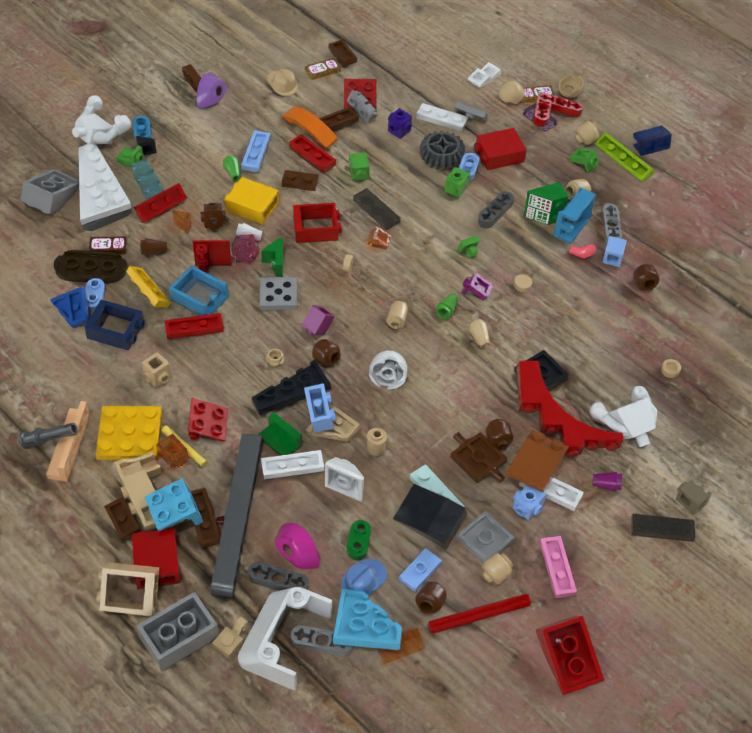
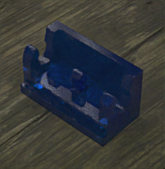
(652, 140)

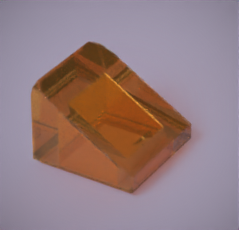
(182, 220)
(378, 238)

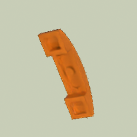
(313, 125)

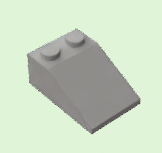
(49, 191)

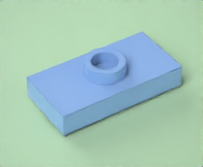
(420, 570)

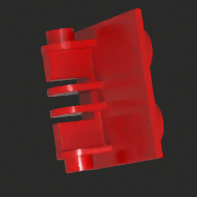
(365, 86)
(211, 253)
(207, 420)

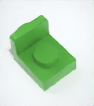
(129, 156)
(587, 157)

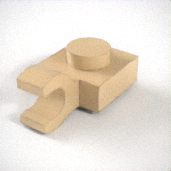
(230, 640)

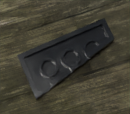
(290, 389)

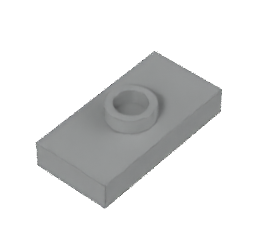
(471, 112)

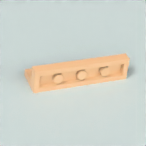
(67, 447)

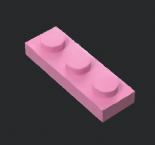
(558, 567)

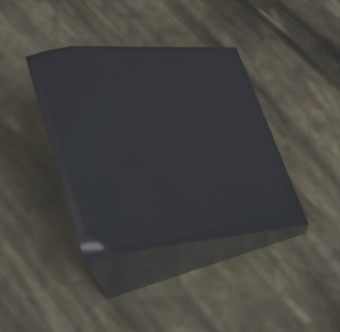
(147, 144)

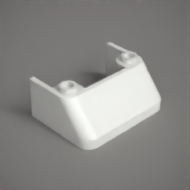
(258, 652)

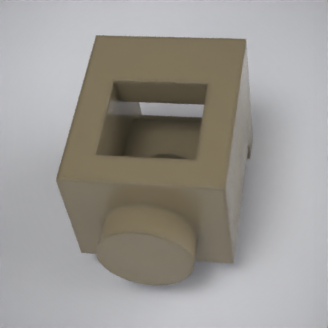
(692, 496)

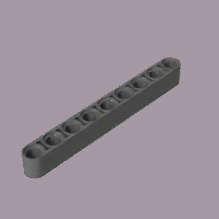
(236, 516)

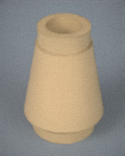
(480, 333)

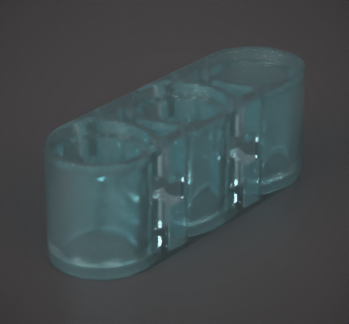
(146, 178)

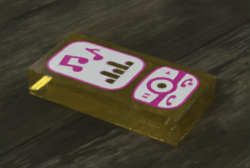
(322, 68)
(532, 93)

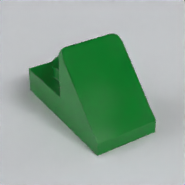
(274, 254)

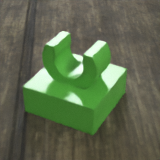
(469, 246)

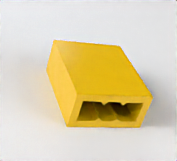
(252, 200)

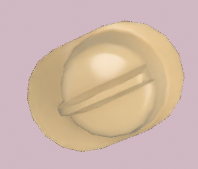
(283, 82)

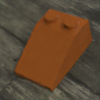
(537, 460)

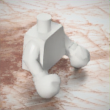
(95, 129)
(631, 419)

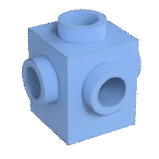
(528, 502)

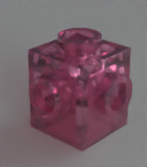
(245, 249)

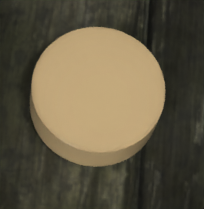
(348, 263)
(522, 283)
(671, 368)

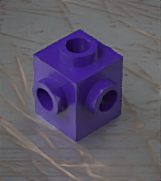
(399, 123)

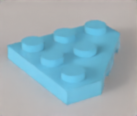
(364, 623)

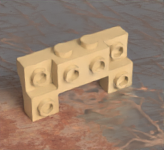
(136, 483)

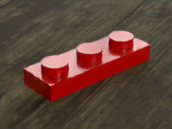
(312, 153)
(160, 202)
(194, 326)

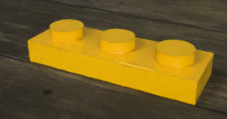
(148, 287)

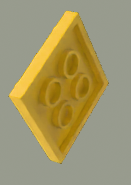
(128, 432)

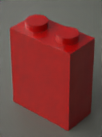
(500, 148)
(157, 550)

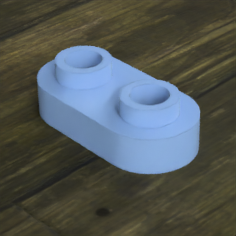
(470, 164)
(94, 293)

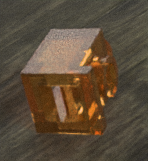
(172, 451)

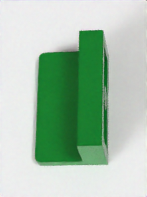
(281, 436)

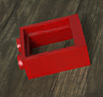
(316, 211)

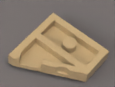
(343, 429)

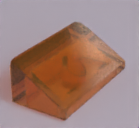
(410, 643)

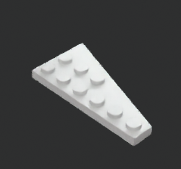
(98, 187)

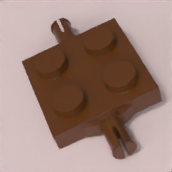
(478, 457)

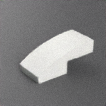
(485, 75)

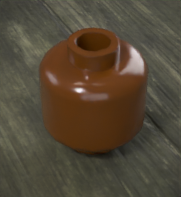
(646, 277)
(326, 352)
(499, 433)
(431, 597)

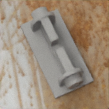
(358, 103)

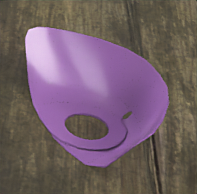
(207, 90)

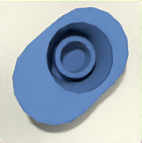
(365, 576)

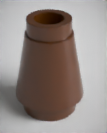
(152, 247)

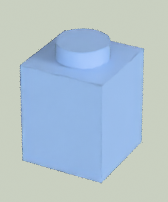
(614, 251)

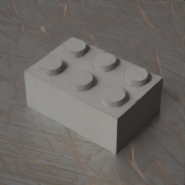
(177, 631)

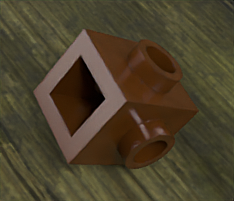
(213, 215)

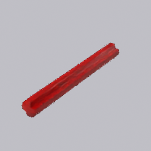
(479, 613)

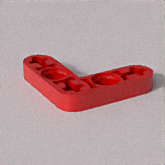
(548, 102)

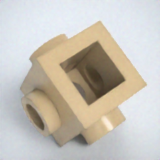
(156, 370)

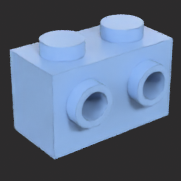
(319, 409)

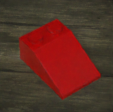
(570, 654)

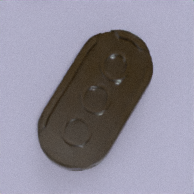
(88, 265)

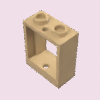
(151, 587)

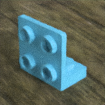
(173, 505)

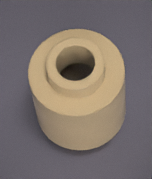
(397, 315)
(376, 441)

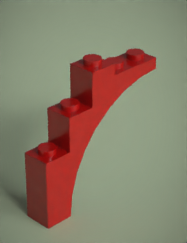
(553, 419)

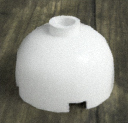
(388, 369)

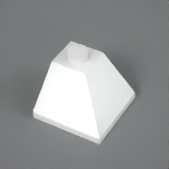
(344, 478)

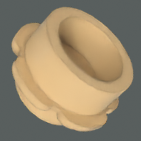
(275, 353)

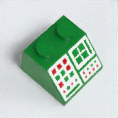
(545, 202)

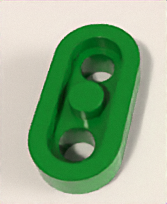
(358, 538)

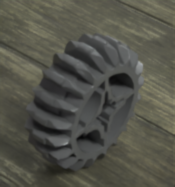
(442, 150)

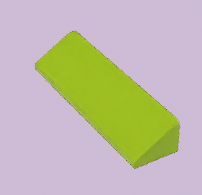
(624, 157)

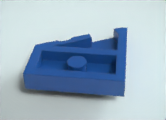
(73, 307)

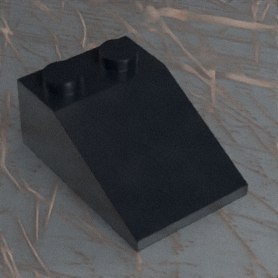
(431, 515)

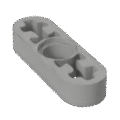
(615, 218)
(316, 632)

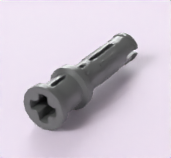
(41, 436)

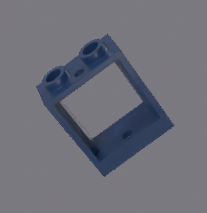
(105, 308)

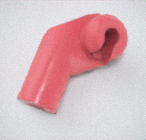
(583, 252)

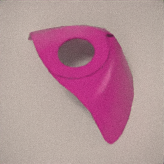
(302, 546)

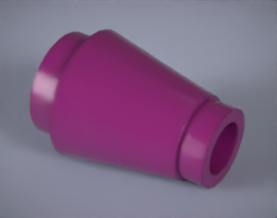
(609, 481)

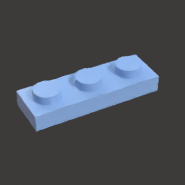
(255, 151)

